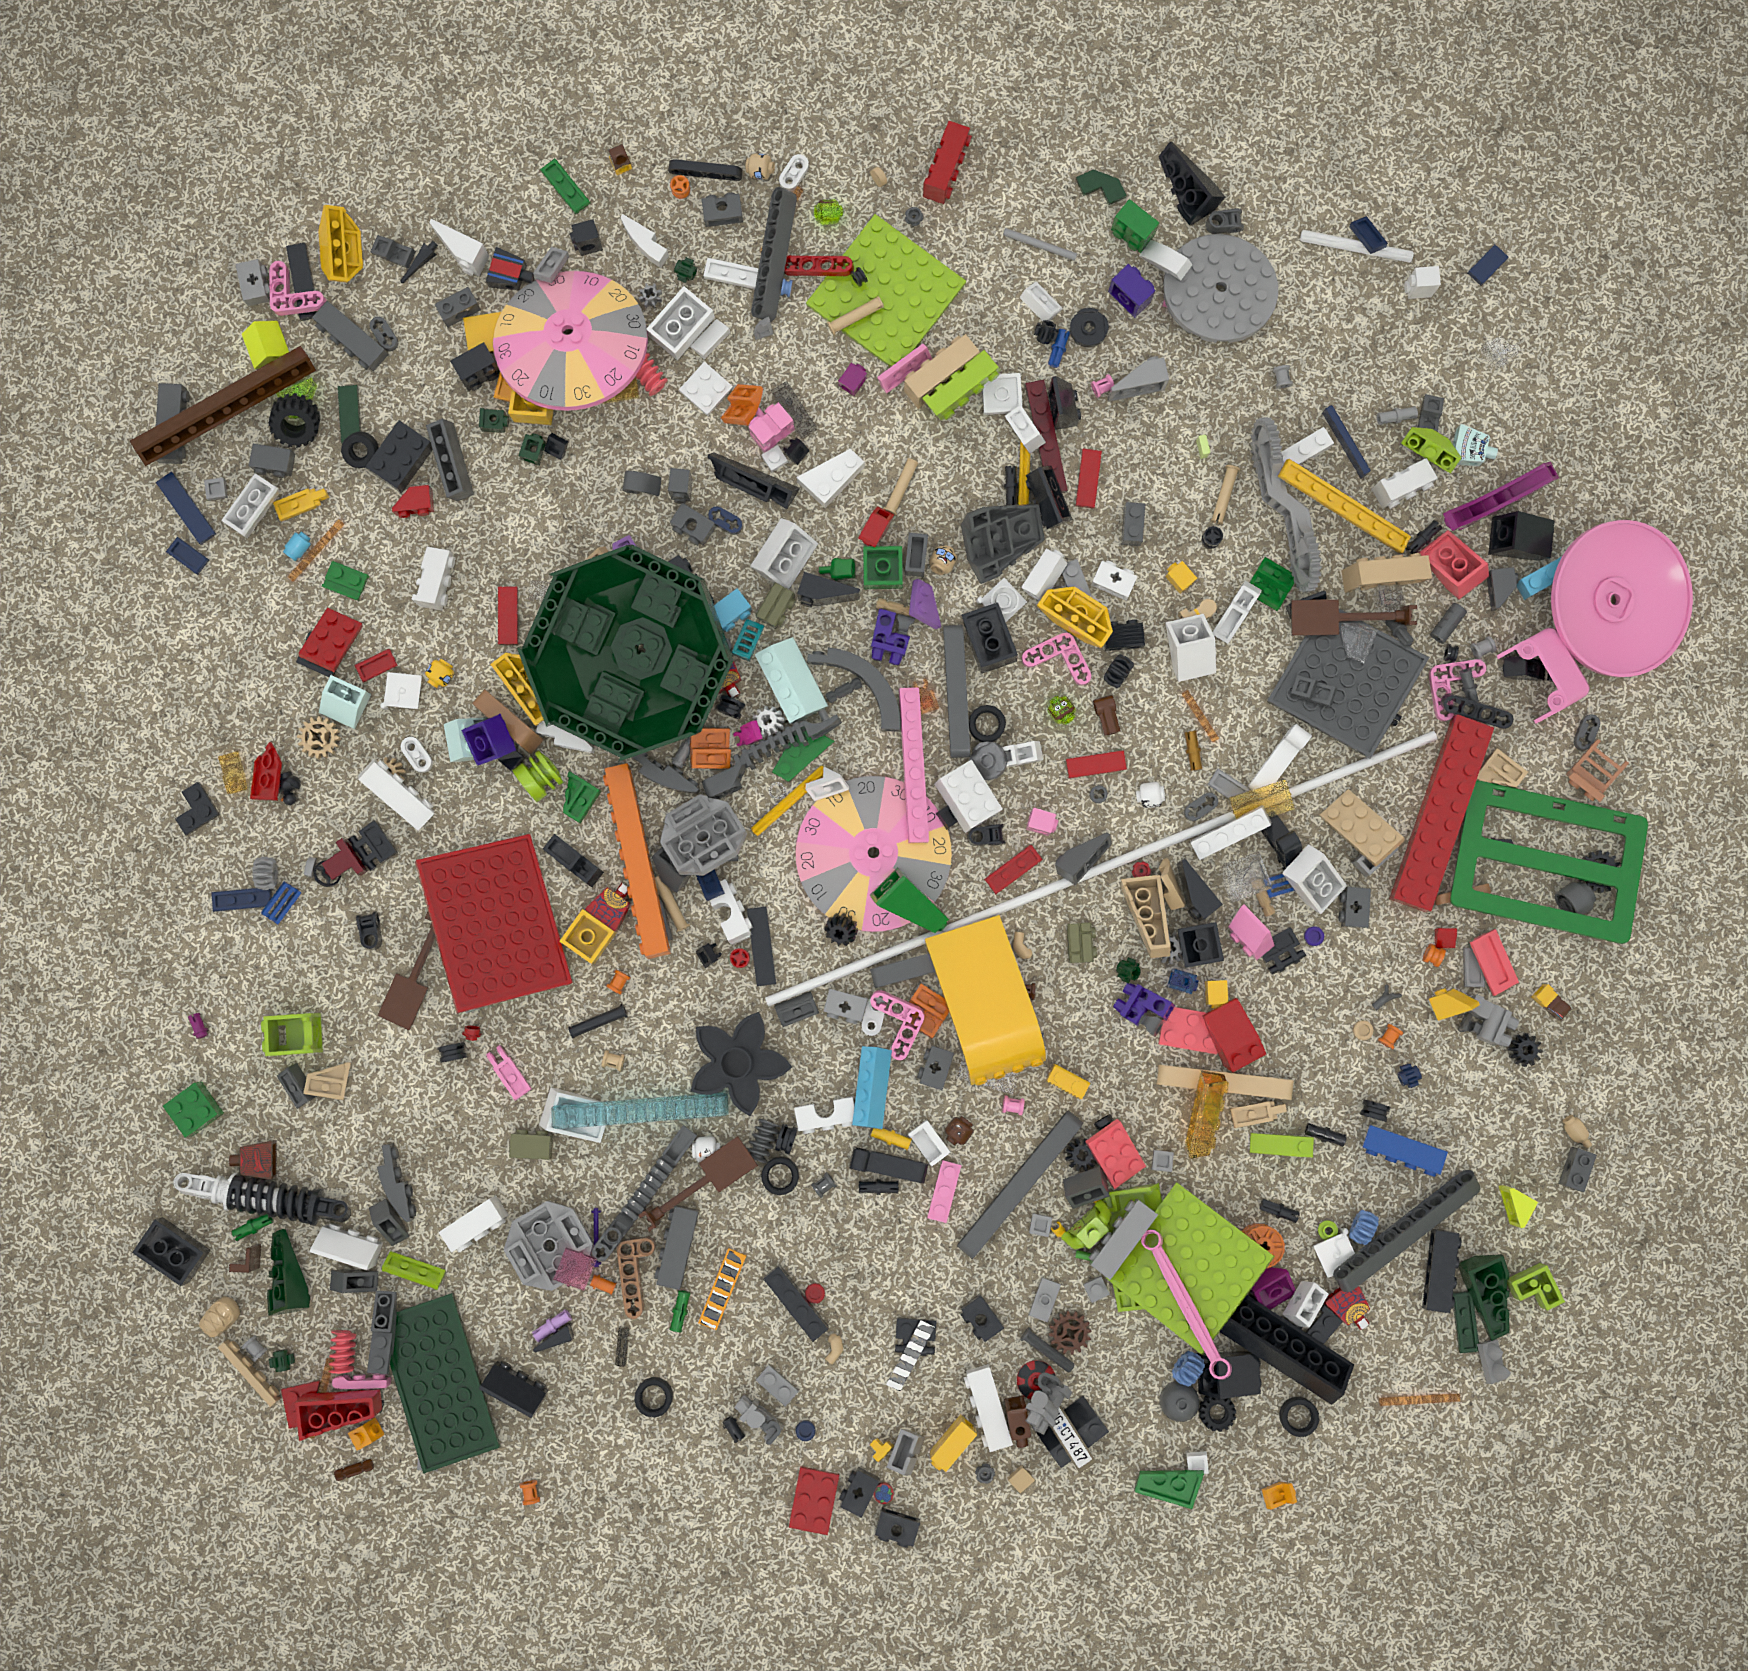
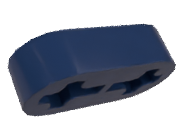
(727, 516)

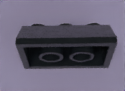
(1048, 497)
(514, 1388)
(1085, 1422)

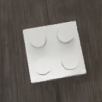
(706, 388)
(1002, 394)

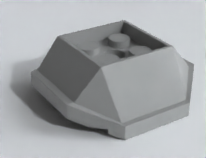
(699, 820)
(528, 1238)

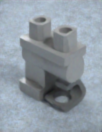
(1494, 1022)
(1046, 1402)
(758, 1416)

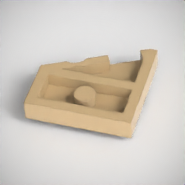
(1501, 770)
(328, 1082)

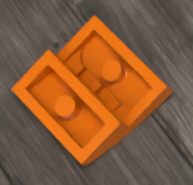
(744, 404)
(710, 748)
(934, 1010)

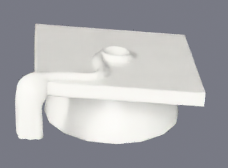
(1007, 597)
(402, 691)
(1334, 1251)

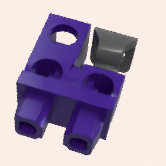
(887, 641)
(1139, 1003)

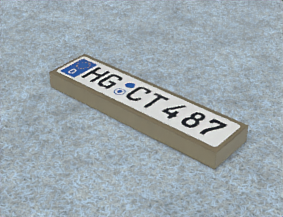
(1072, 1442)

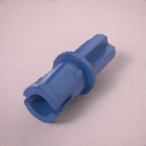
(1058, 348)

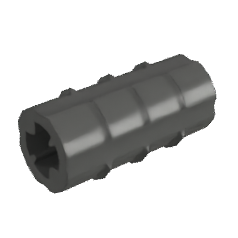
(1448, 623)

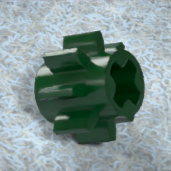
(685, 269)
(1128, 970)
(281, 1360)

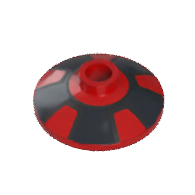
(1028, 1373)

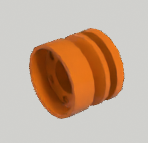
(1265, 1234)

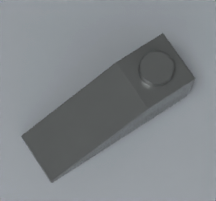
(1080, 859)

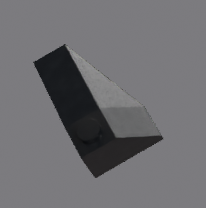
(1194, 189)

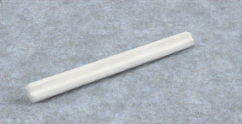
(1354, 245)

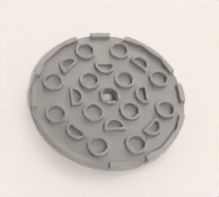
(1248, 292)

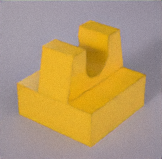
(881, 1449)

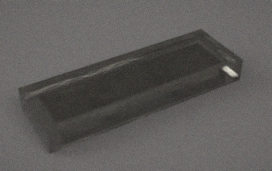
(789, 401)

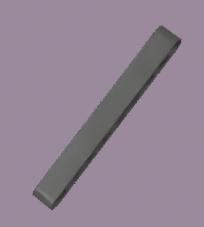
(1020, 1184)
(1406, 1230)

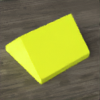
(264, 342)
(1517, 1206)

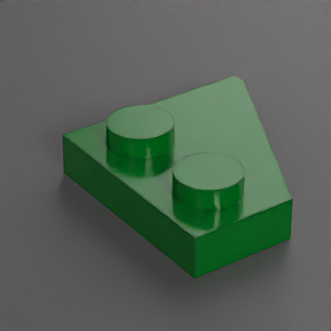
(579, 797)

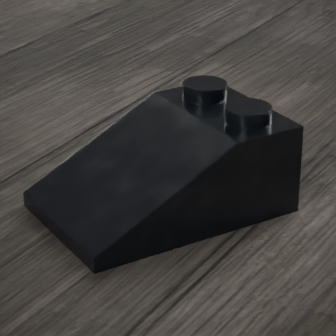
(1063, 404)
(823, 591)
(989, 638)
(1197, 894)

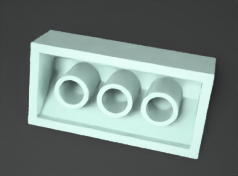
(791, 680)

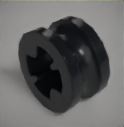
(859, 276)
(1451, 653)

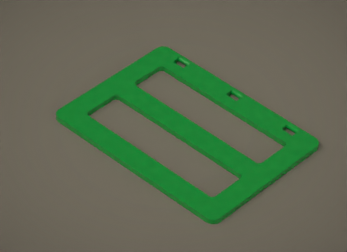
(1623, 878)

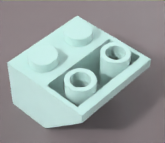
(343, 701)
(456, 743)

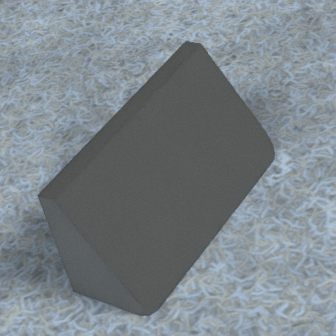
(796, 1009)
(294, 1083)

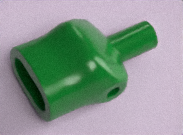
(840, 569)

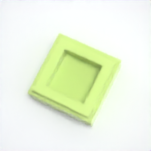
(1203, 446)

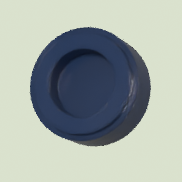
(805, 1430)

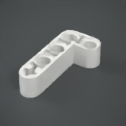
(1281, 757)

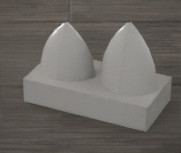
(1492, 1361)

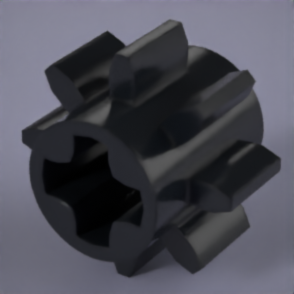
(1046, 332)

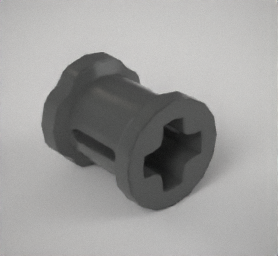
(823, 1185)

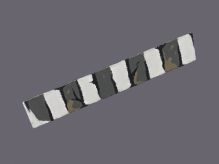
(910, 1355)

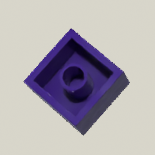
(1132, 290)
(488, 739)

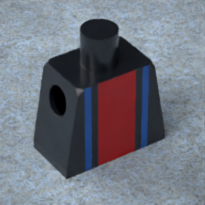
(507, 271)

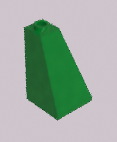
(906, 900)

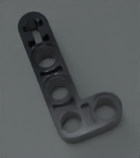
(888, 1165)

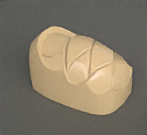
(220, 1316)

